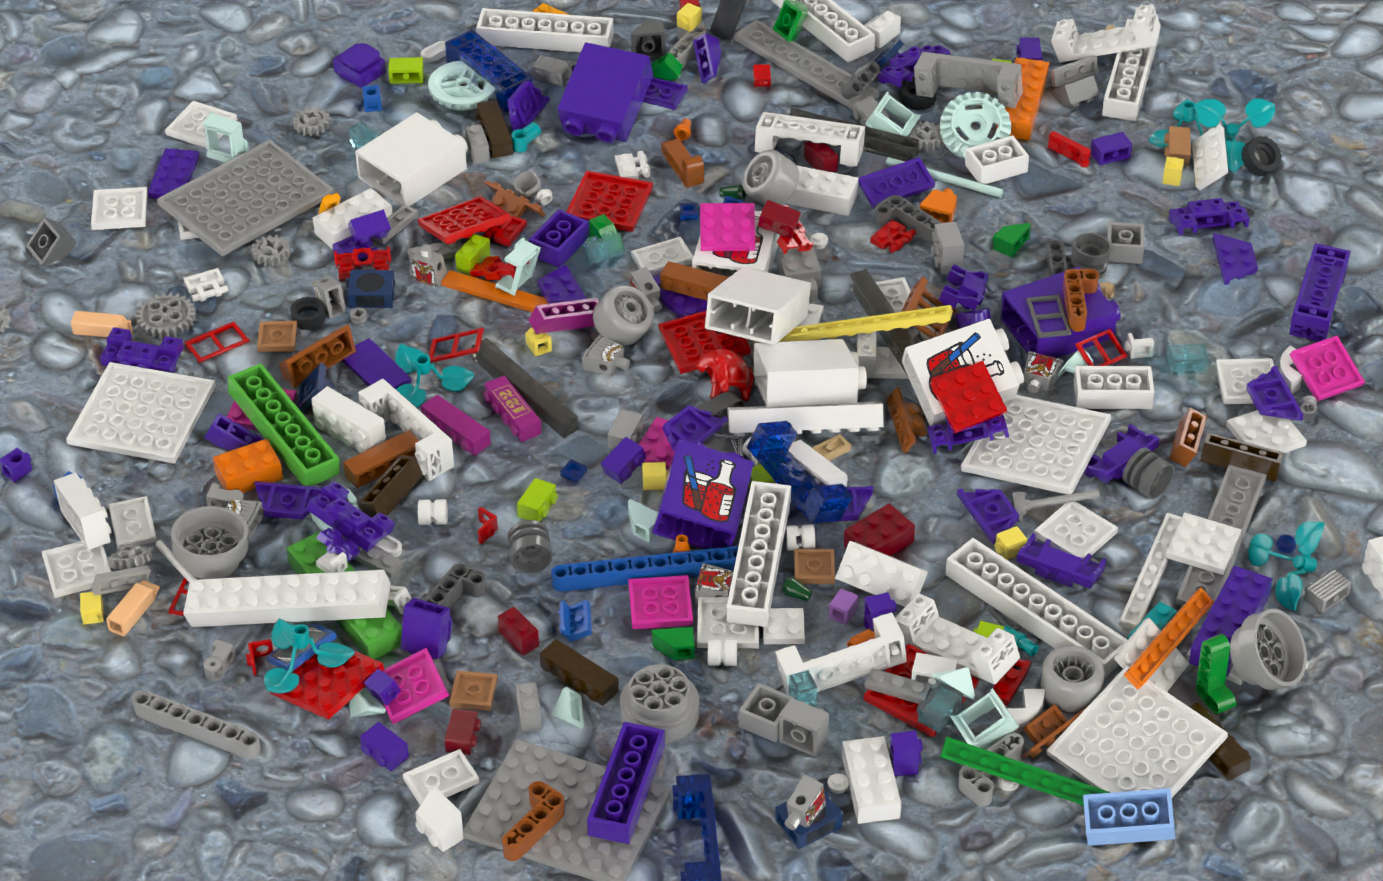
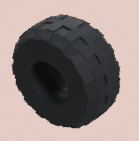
(727, 18)

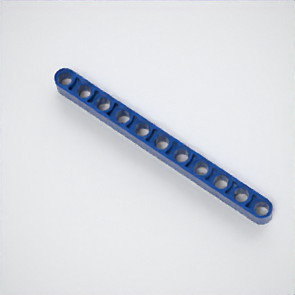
(618, 571)

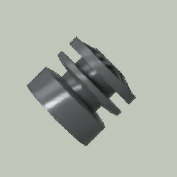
(1090, 252)
(1148, 473)
(529, 546)

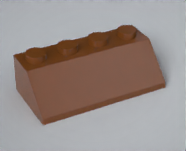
(327, 351)

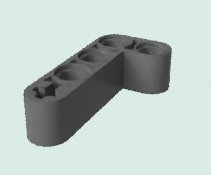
(907, 214)
(455, 582)

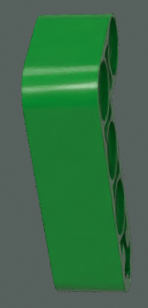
(1212, 675)

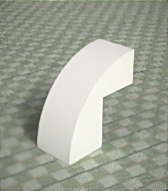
(1289, 371)
(1032, 708)

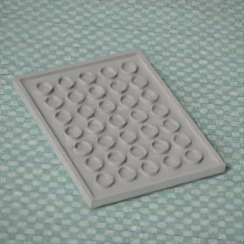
(245, 197)
(567, 842)

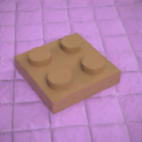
(277, 336)
(814, 566)
(473, 690)

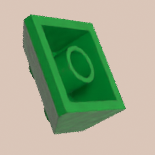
(790, 19)

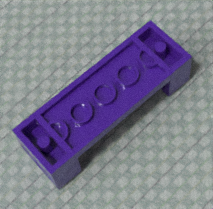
(1319, 292)

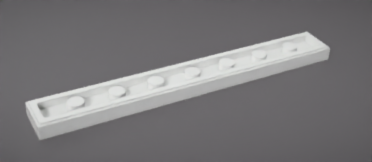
(1150, 574)

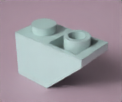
(641, 520)

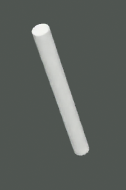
(170, 556)

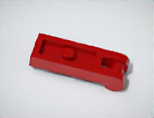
(1069, 148)
(1011, 681)

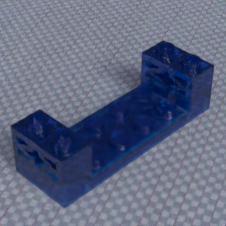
(488, 63)
(771, 448)
(692, 801)

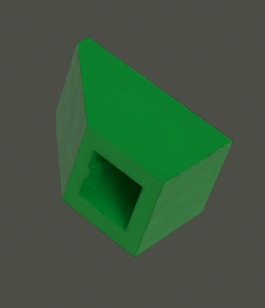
(675, 642)

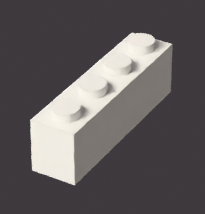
(817, 466)

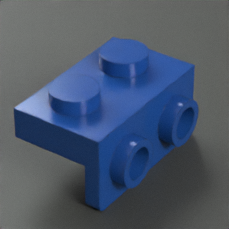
(575, 620)

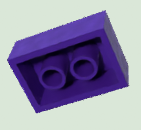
(560, 237)

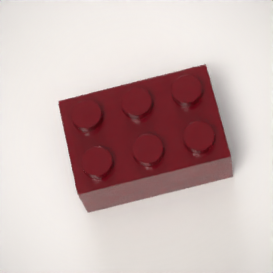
(882, 531)

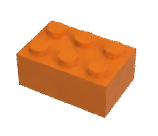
(247, 464)

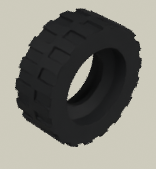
(913, 101)
(1271, 150)

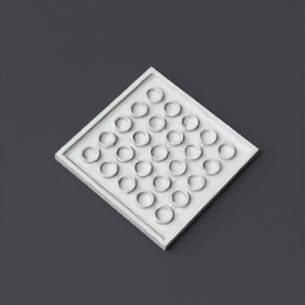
(141, 412)
(1044, 448)
(1136, 740)

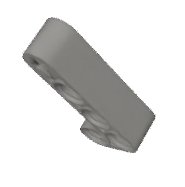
(684, 48)
(978, 784)

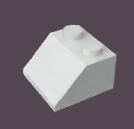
(885, 27)
(439, 820)

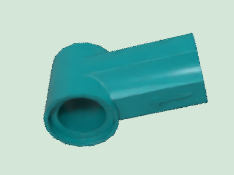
(522, 137)

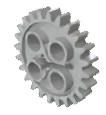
(165, 315)

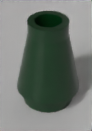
(734, 191)
(796, 589)

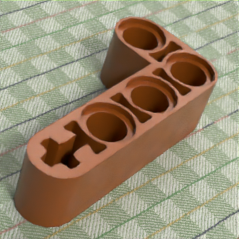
(688, 168)
(1075, 285)
(546, 811)

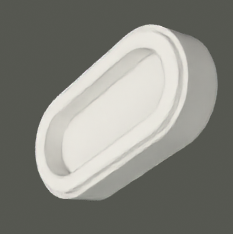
(434, 52)
(390, 545)

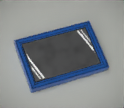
(282, 657)

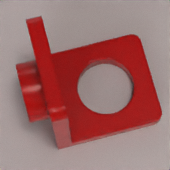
(762, 75)
(489, 527)
(253, 653)

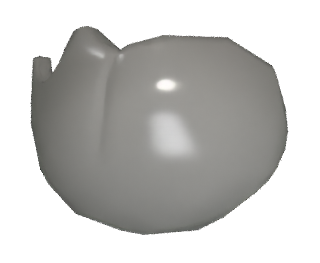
(527, 184)

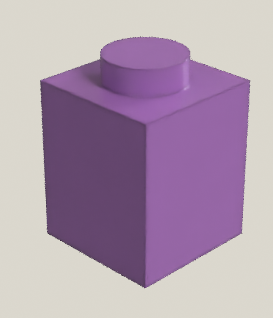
(843, 606)

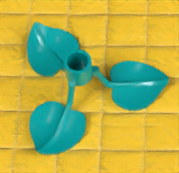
(1184, 111)
(1211, 112)
(411, 359)
(1289, 588)
(297, 636)

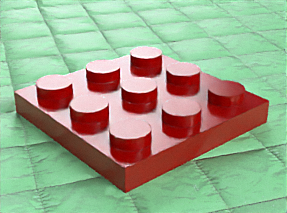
(968, 397)

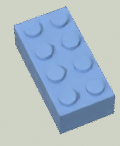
(1129, 817)

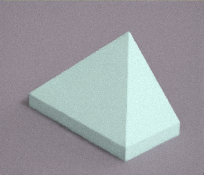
(958, 679)
(365, 704)
(569, 708)

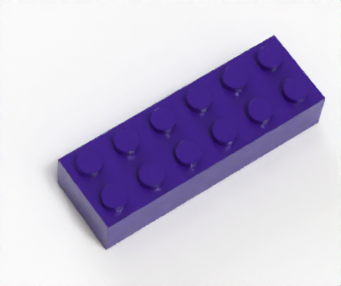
(1239, 597)
(626, 783)

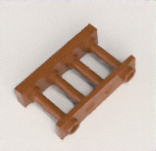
(915, 300)

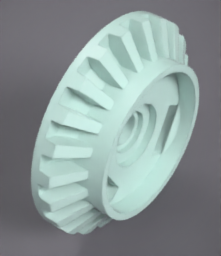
(445, 87)
(956, 116)

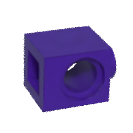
(16, 464)
(382, 687)

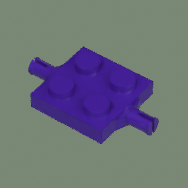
(337, 544)

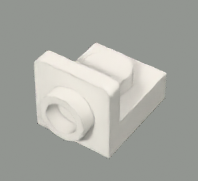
(1139, 347)
(332, 562)
(398, 597)

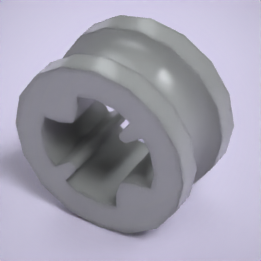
(358, 312)
(1305, 405)

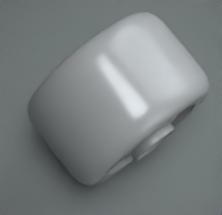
(770, 178)
(623, 315)
(1072, 678)

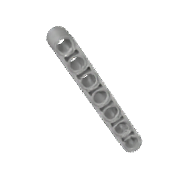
(196, 724)

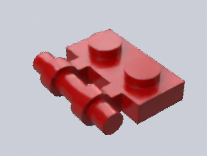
(508, 232)
(892, 236)

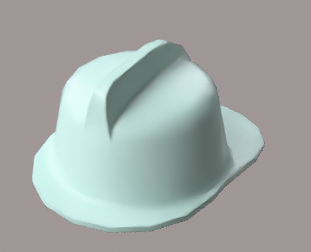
(1075, 360)

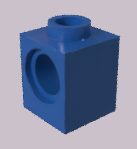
(372, 98)

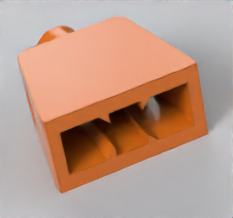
(940, 205)

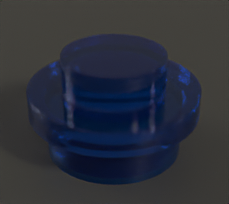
(1286, 543)

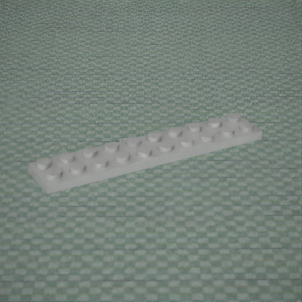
(799, 62)
(1234, 508)

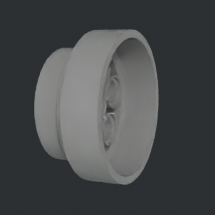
(210, 541)
(1269, 650)
(661, 699)

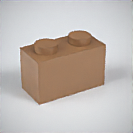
(1178, 143)

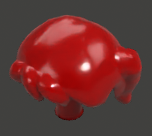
(726, 370)

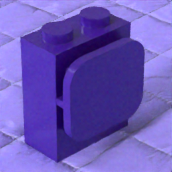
(360, 64)
(426, 627)

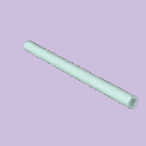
(956, 180)

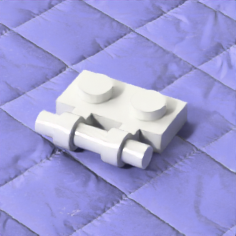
(627, 164)
(204, 281)

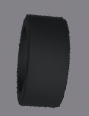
(309, 322)

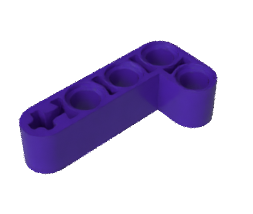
(971, 317)

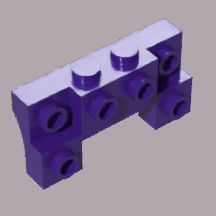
(903, 64)
(1208, 214)
(970, 290)
(127, 352)
(943, 433)
(1116, 458)
(350, 521)
(1059, 565)

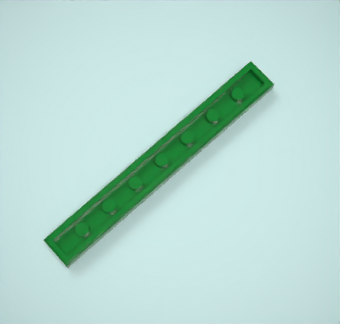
(1017, 771)

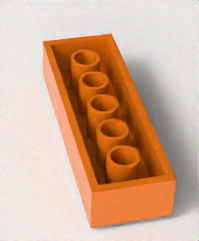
(1034, 83)

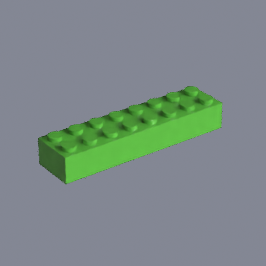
(283, 425)
(371, 635)

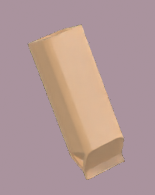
(97, 323)
(132, 607)

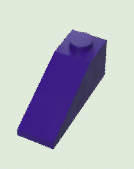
(708, 56)
(230, 434)

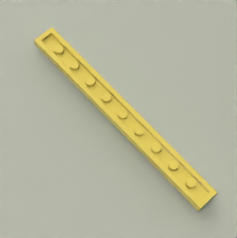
(870, 324)

